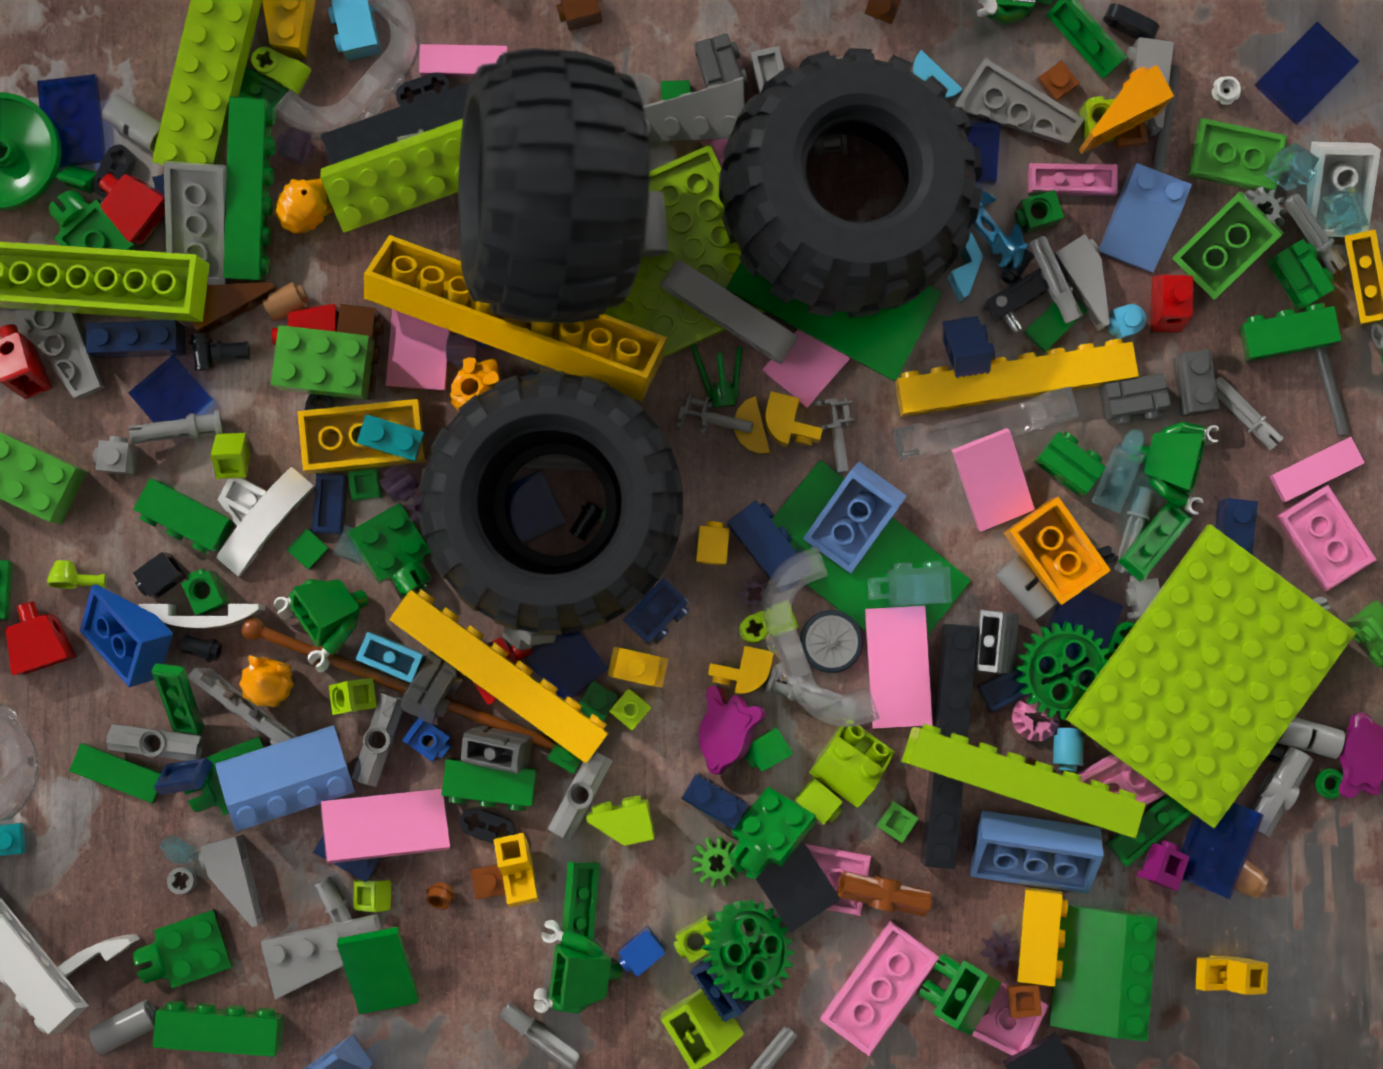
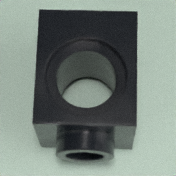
(159, 575)

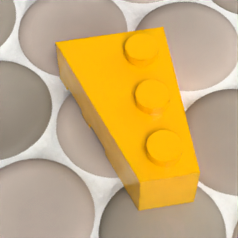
(289, 25)

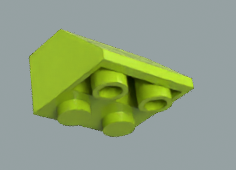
(852, 763)
(625, 822)
(699, 1029)

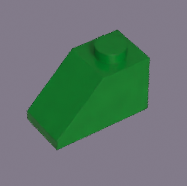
(768, 750)

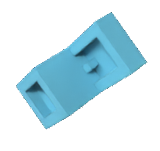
(964, 276)

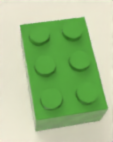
(1227, 245)
(322, 362)
(37, 480)

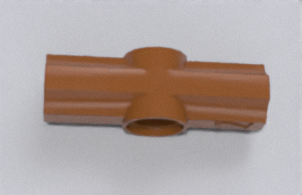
(884, 893)

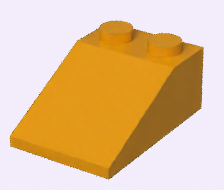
(1139, 100)
(1057, 550)

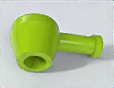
(65, 576)

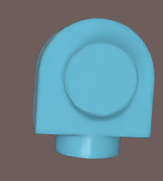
(1126, 321)

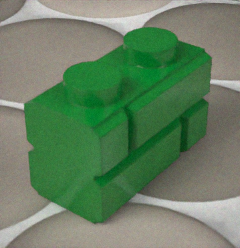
(1301, 274)
(1070, 463)

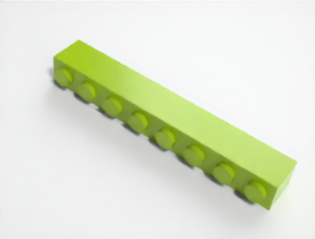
(1022, 781)

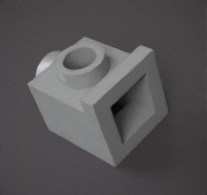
(1140, 595)

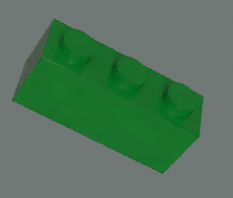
(1289, 332)
(183, 516)
(488, 785)

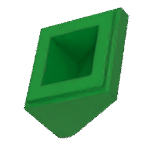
(77, 178)

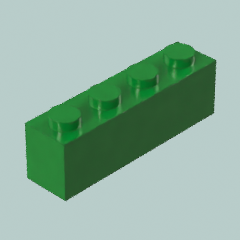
(218, 1029)

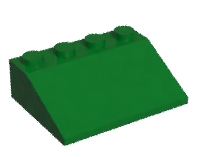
(1105, 973)

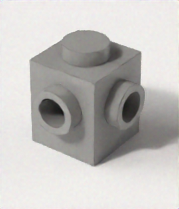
(116, 456)

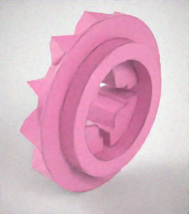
(1024, 724)

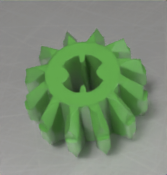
(706, 862)

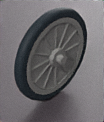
(831, 641)

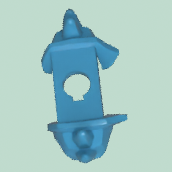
(1011, 246)

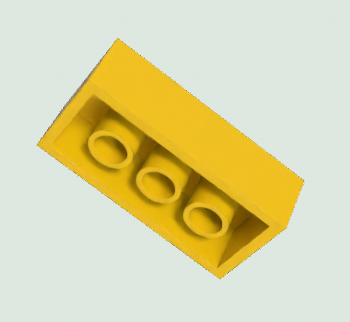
(332, 434)

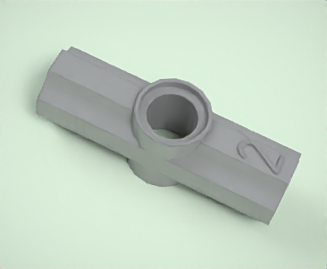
(137, 741)
(371, 758)
(1280, 788)
(572, 812)

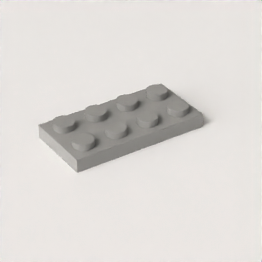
(196, 213)

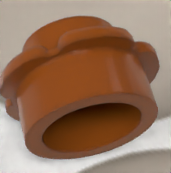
(440, 895)

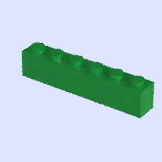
(248, 189)

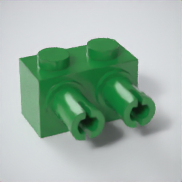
(965, 997)

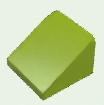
(372, 895)

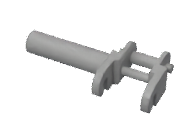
(712, 418)
(837, 431)

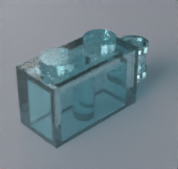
(1121, 472)
(914, 585)

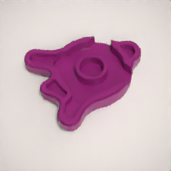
(727, 729)
(1362, 757)

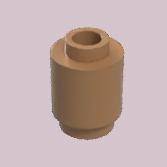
(285, 300)
(1251, 880)

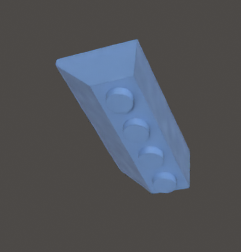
(284, 778)
(1036, 852)

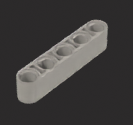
(729, 311)

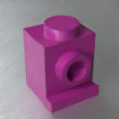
(1164, 865)

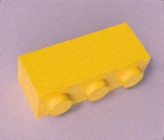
(1366, 275)
(1042, 936)

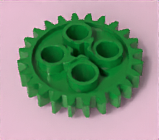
(1054, 646)
(747, 950)

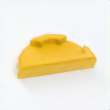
(756, 440)

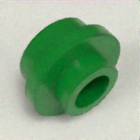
(1320, 779)

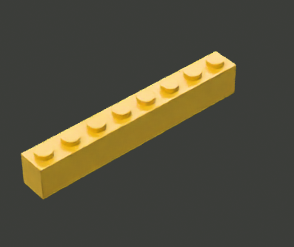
(1016, 378)
(499, 675)

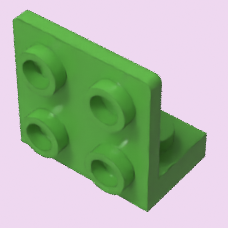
(1369, 629)

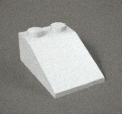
(1339, 167)

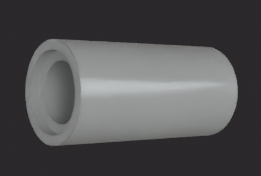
(132, 121)
(656, 230)
(1026, 587)
(1314, 738)
(123, 1027)

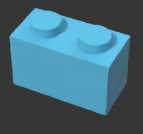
(355, 27)
(390, 656)

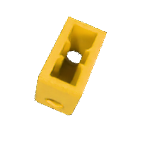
(638, 667)

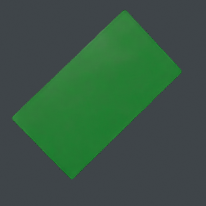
(874, 341)
(894, 545)

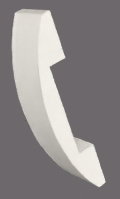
(263, 520)
(236, 614)
(108, 949)

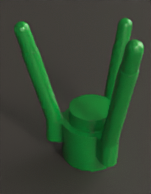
(723, 394)

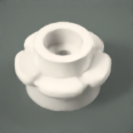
(1229, 83)

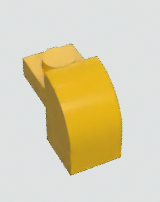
(781, 424)
(752, 672)
(517, 868)
(1232, 974)

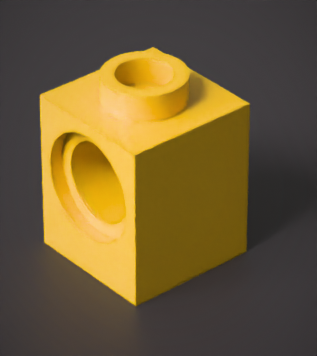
(712, 544)

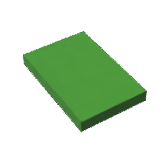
(1234, 155)

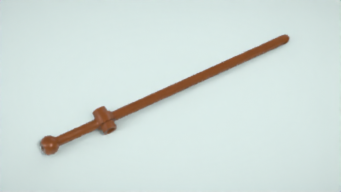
(254, 629)

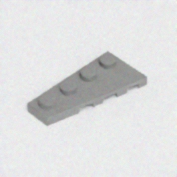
(1009, 101)
(64, 344)
(232, 699)

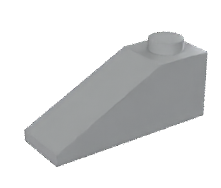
(1150, 53)
(1084, 272)
(231, 872)

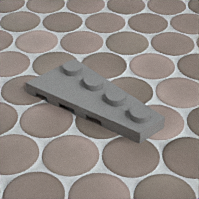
(697, 115)
(309, 953)

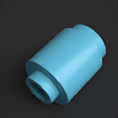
(1068, 749)

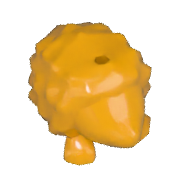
(302, 205)
(474, 379)
(266, 681)

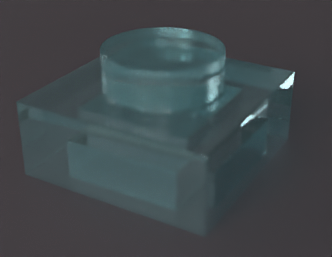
(346, 548)
(177, 850)

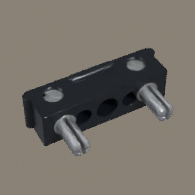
(1015, 297)

